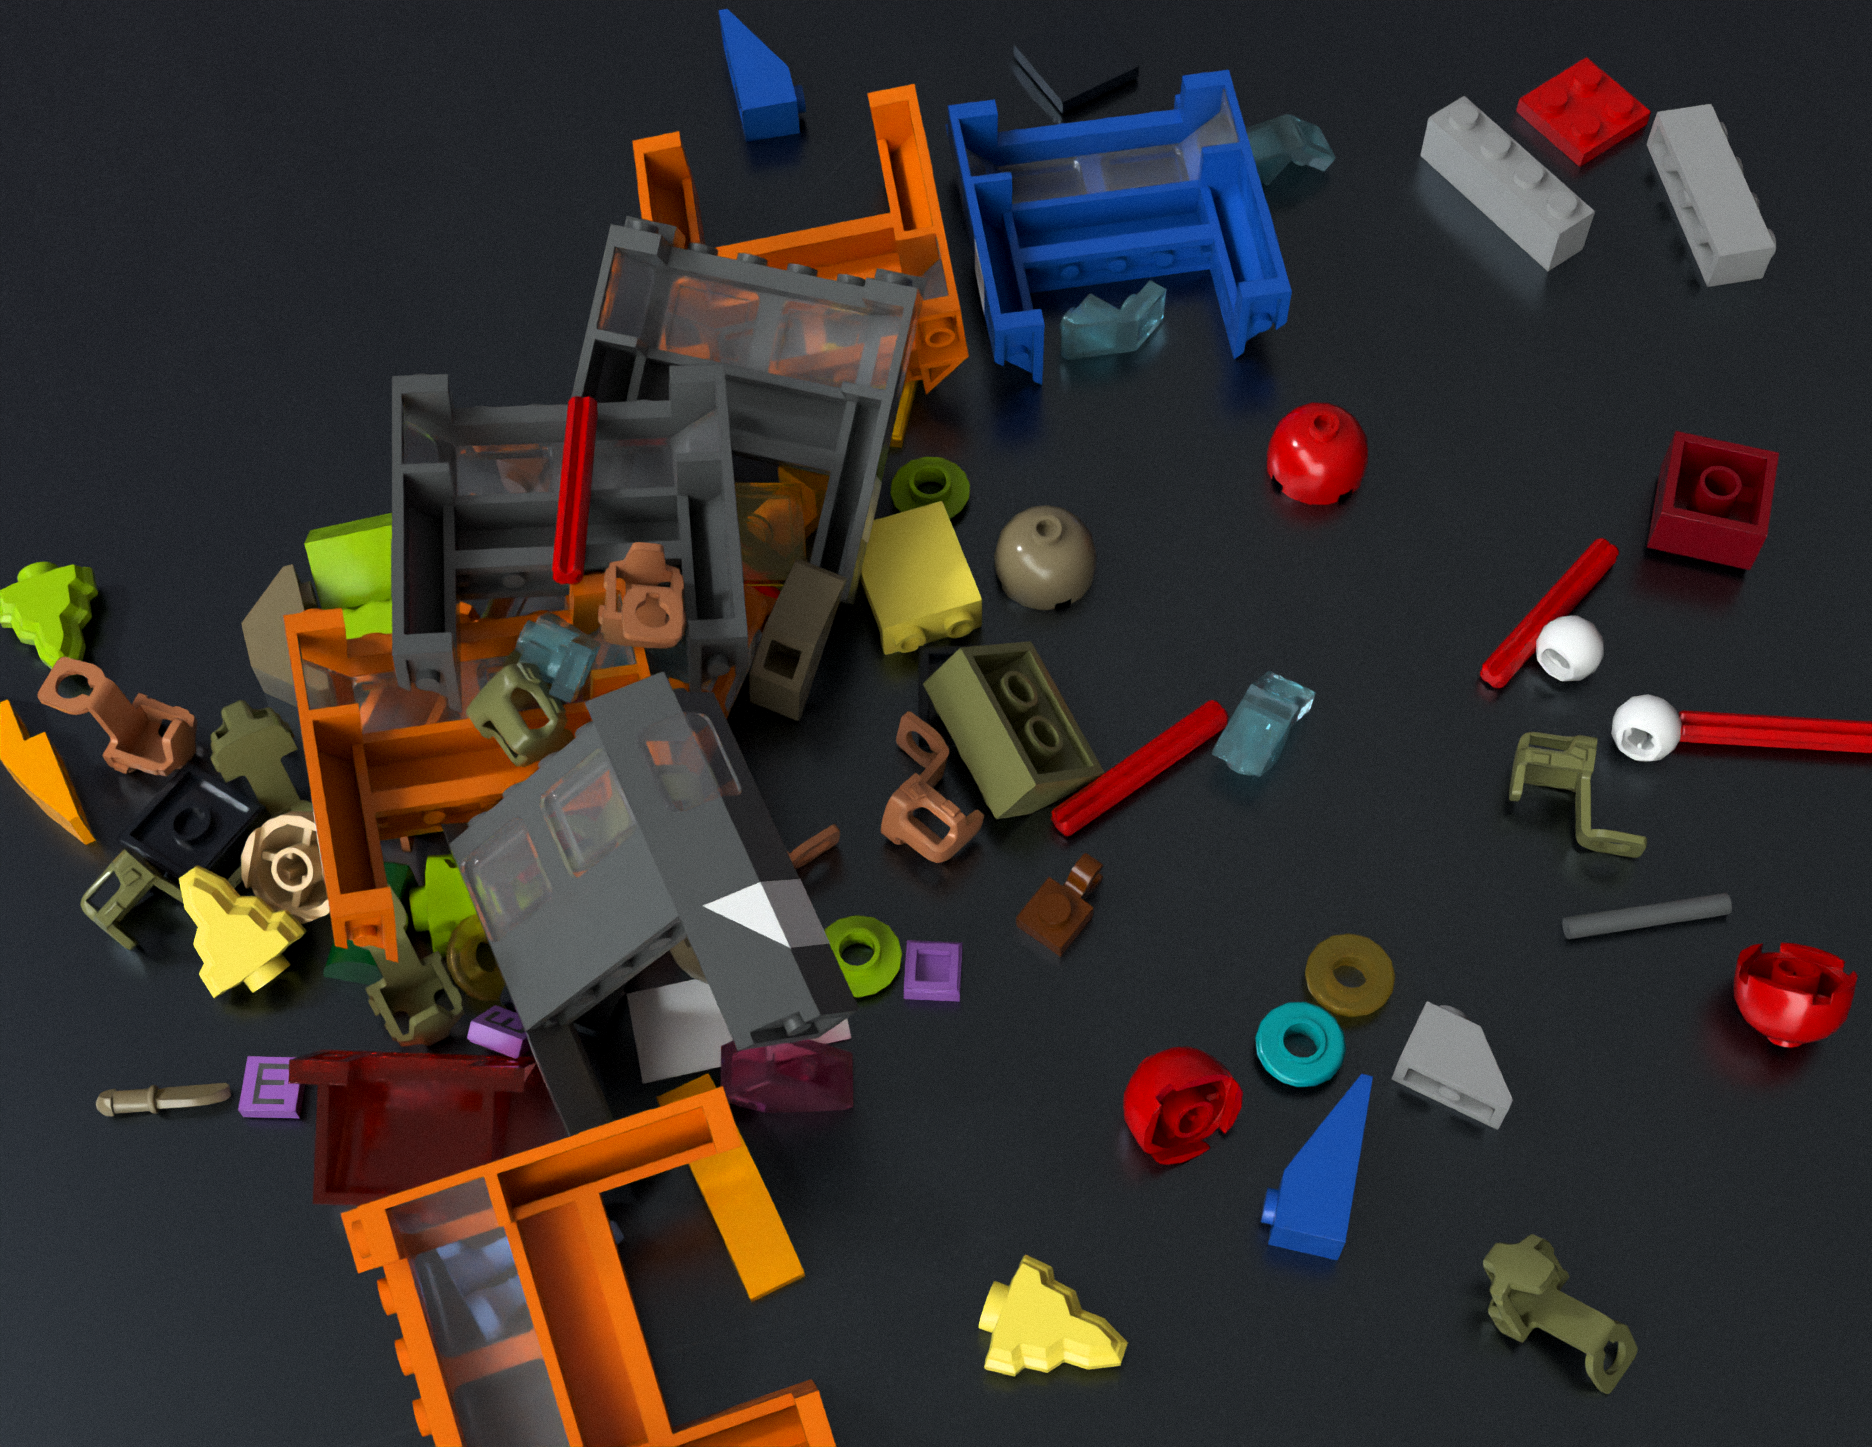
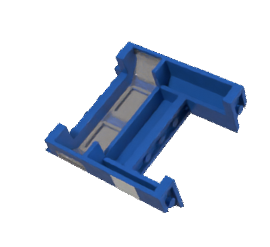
(1114, 207)

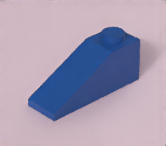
(760, 82)
(1318, 1185)

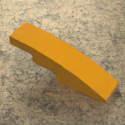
(41, 773)

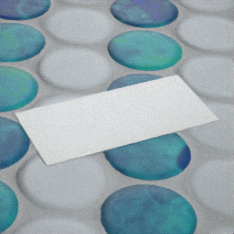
(683, 1030)

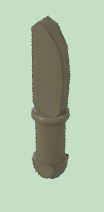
(153, 1099)

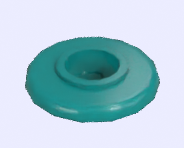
(1305, 1020)

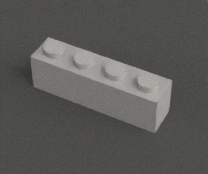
(1506, 183)
(1711, 195)

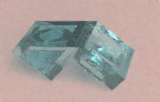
(1287, 140)
(1104, 330)
(559, 652)
(1262, 724)

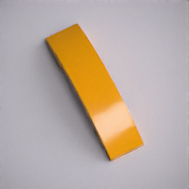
(742, 1210)

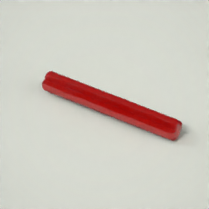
(575, 491)
(1556, 603)
(1776, 731)
(1139, 768)

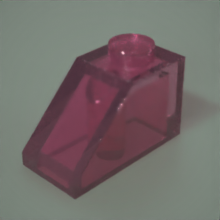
(788, 1077)

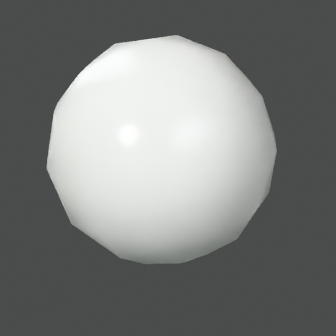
(1570, 648)
(1646, 728)

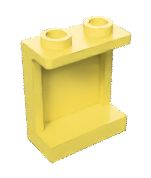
(919, 580)

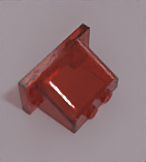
(405, 1117)

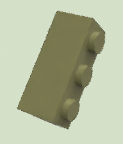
(1012, 727)

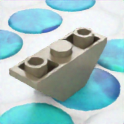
(266, 631)
(795, 639)

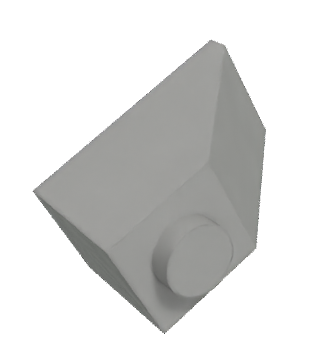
(1454, 1065)

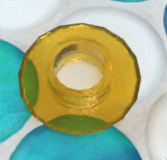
(1355, 952)
(463, 962)

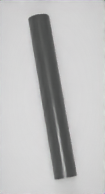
(1647, 915)

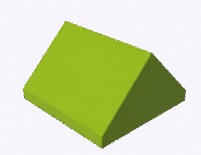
(351, 562)

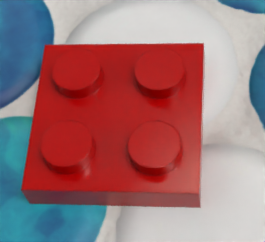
(1583, 111)

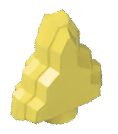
(236, 933)
(1042, 1325)

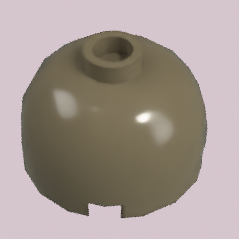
(1045, 557)

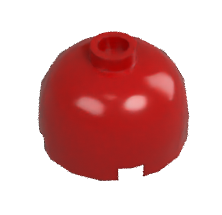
(1318, 453)
(1793, 993)
(1180, 1101)

